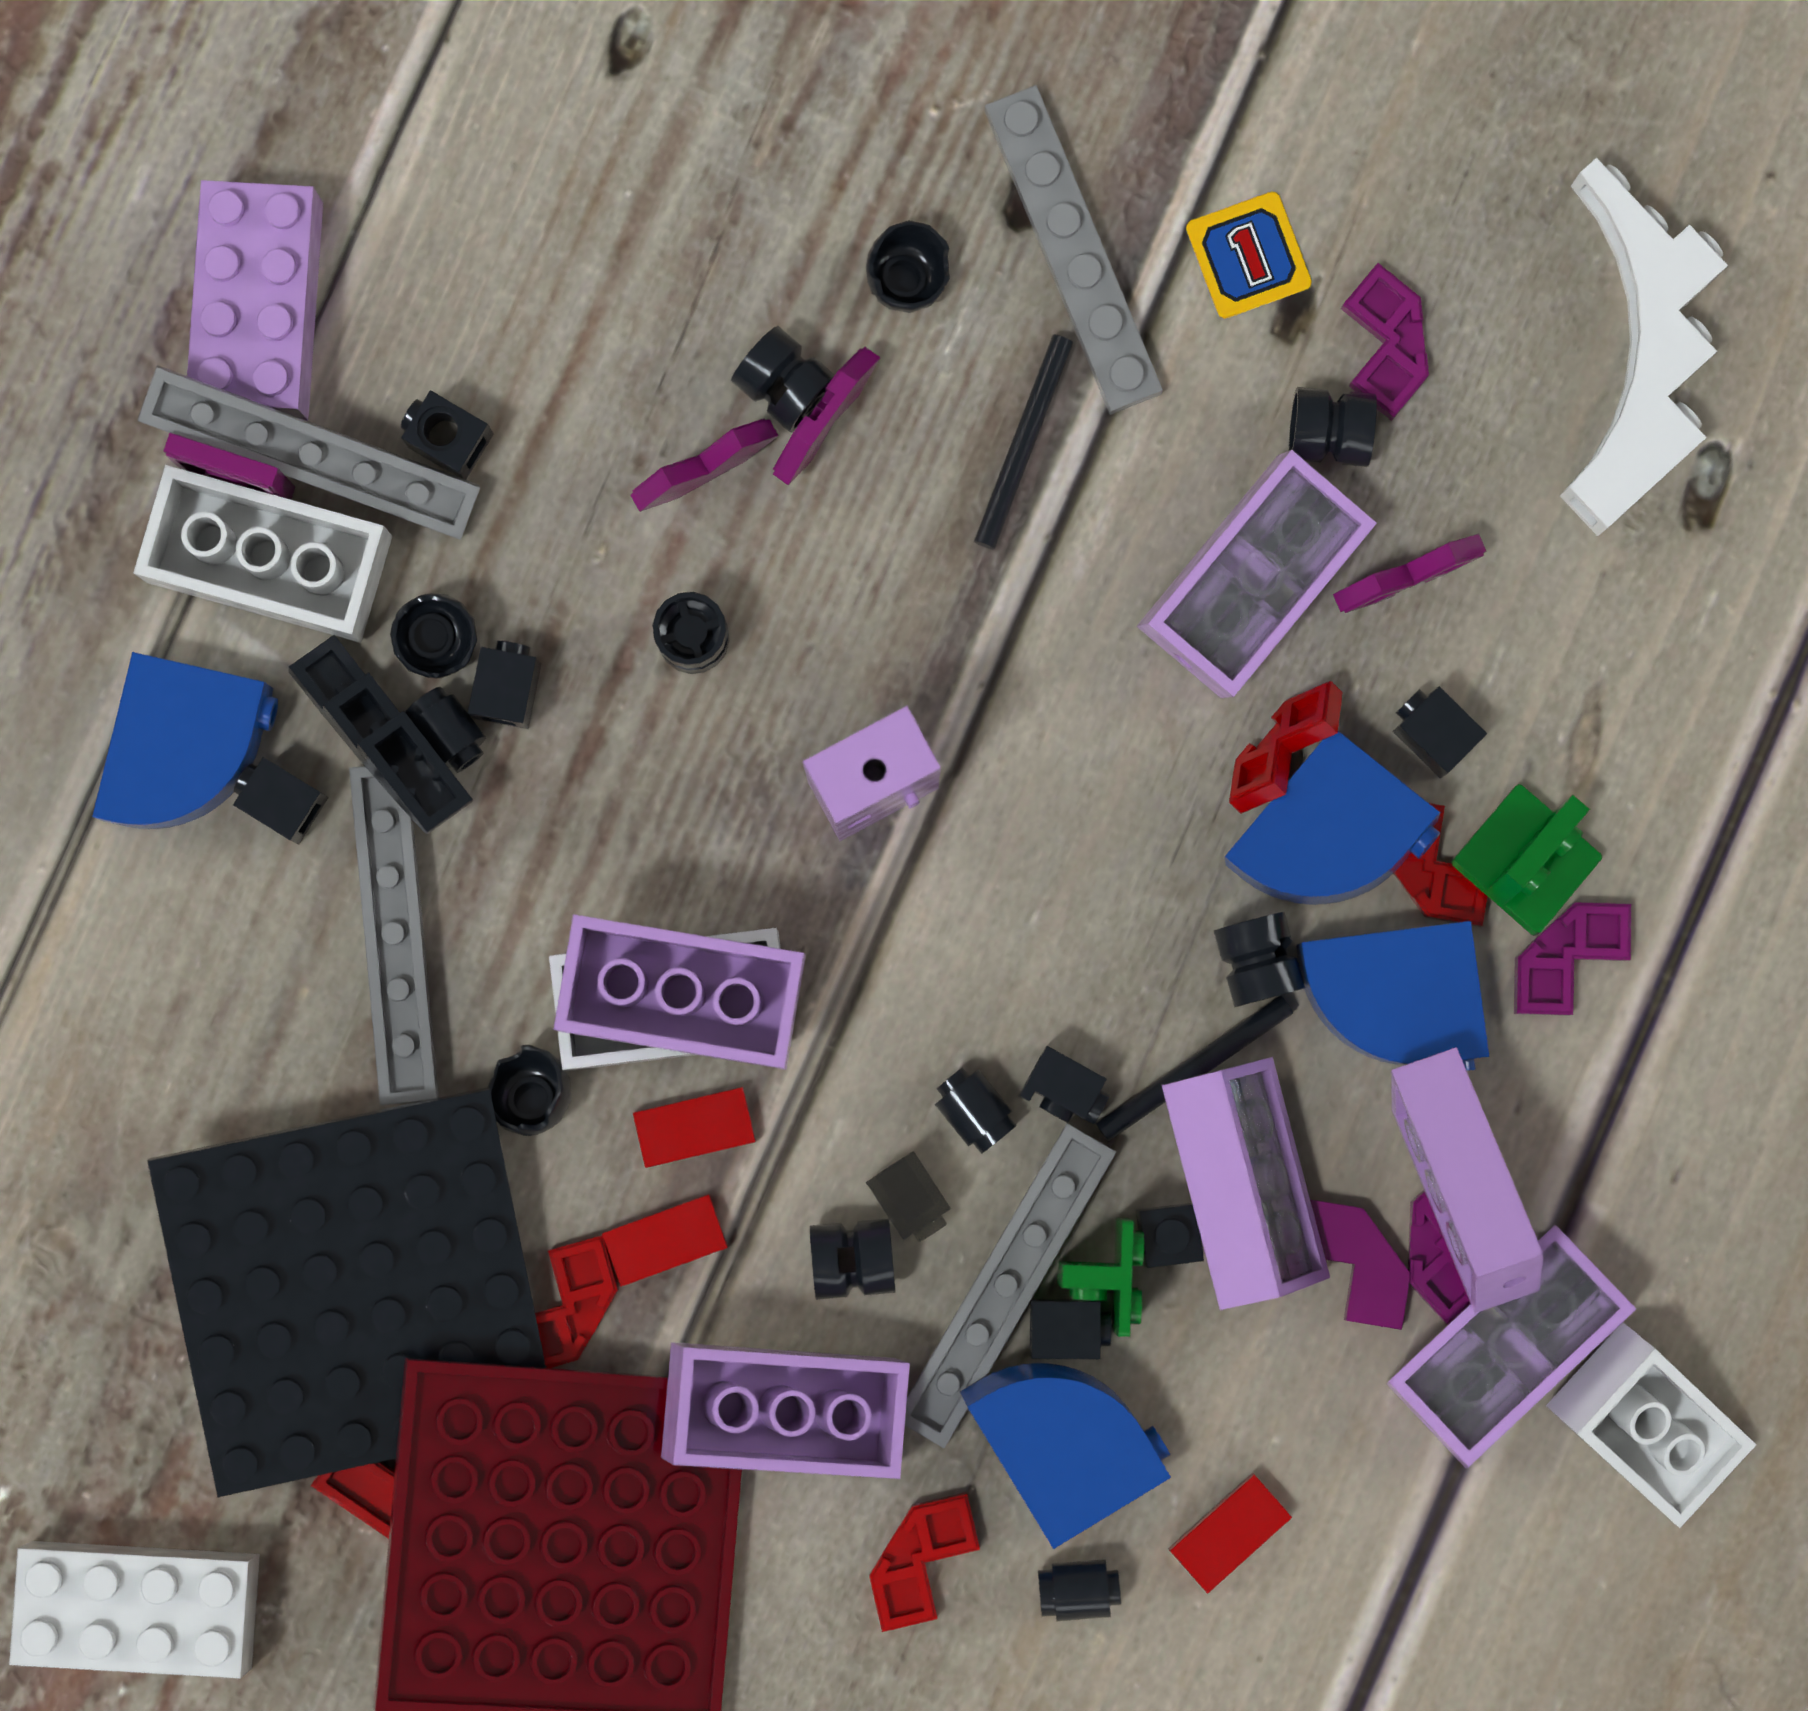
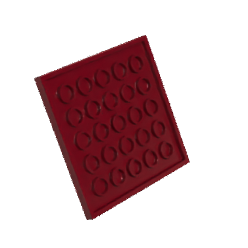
(550, 1548)

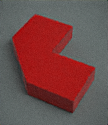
(1300, 721)
(1439, 887)
(586, 1291)
(925, 1534)

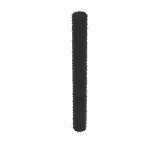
(1023, 441)
(1197, 1065)

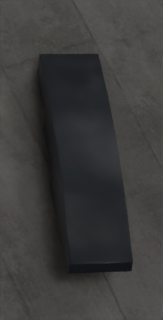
(380, 735)

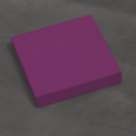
(227, 466)

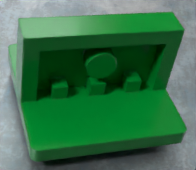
(1529, 857)
(1093, 1279)

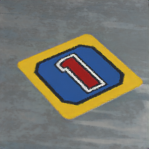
(1248, 255)

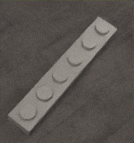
(1073, 250)
(309, 452)
(393, 944)
(1006, 1283)

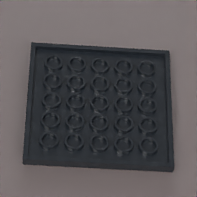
(325, 1264)

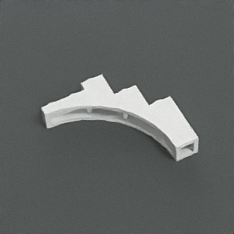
(1665, 348)

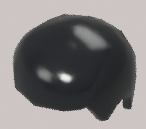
(908, 266)
(433, 635)
(530, 1091)

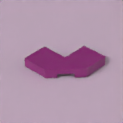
(1395, 318)
(812, 430)
(687, 475)
(1423, 569)
(1547, 964)
(1432, 1265)
(1377, 1274)

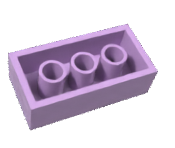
(256, 291)
(679, 992)
(785, 1411)

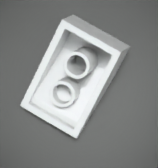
(1651, 1424)

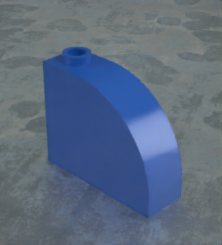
(180, 742)
(1334, 830)
(1399, 992)
(1066, 1444)

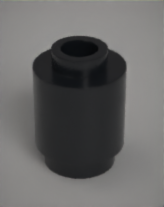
(447, 728)
(974, 1109)
(1078, 1590)

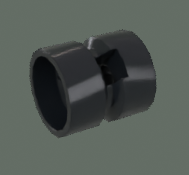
(783, 378)
(1333, 427)
(691, 632)
(1259, 959)
(872, 1259)

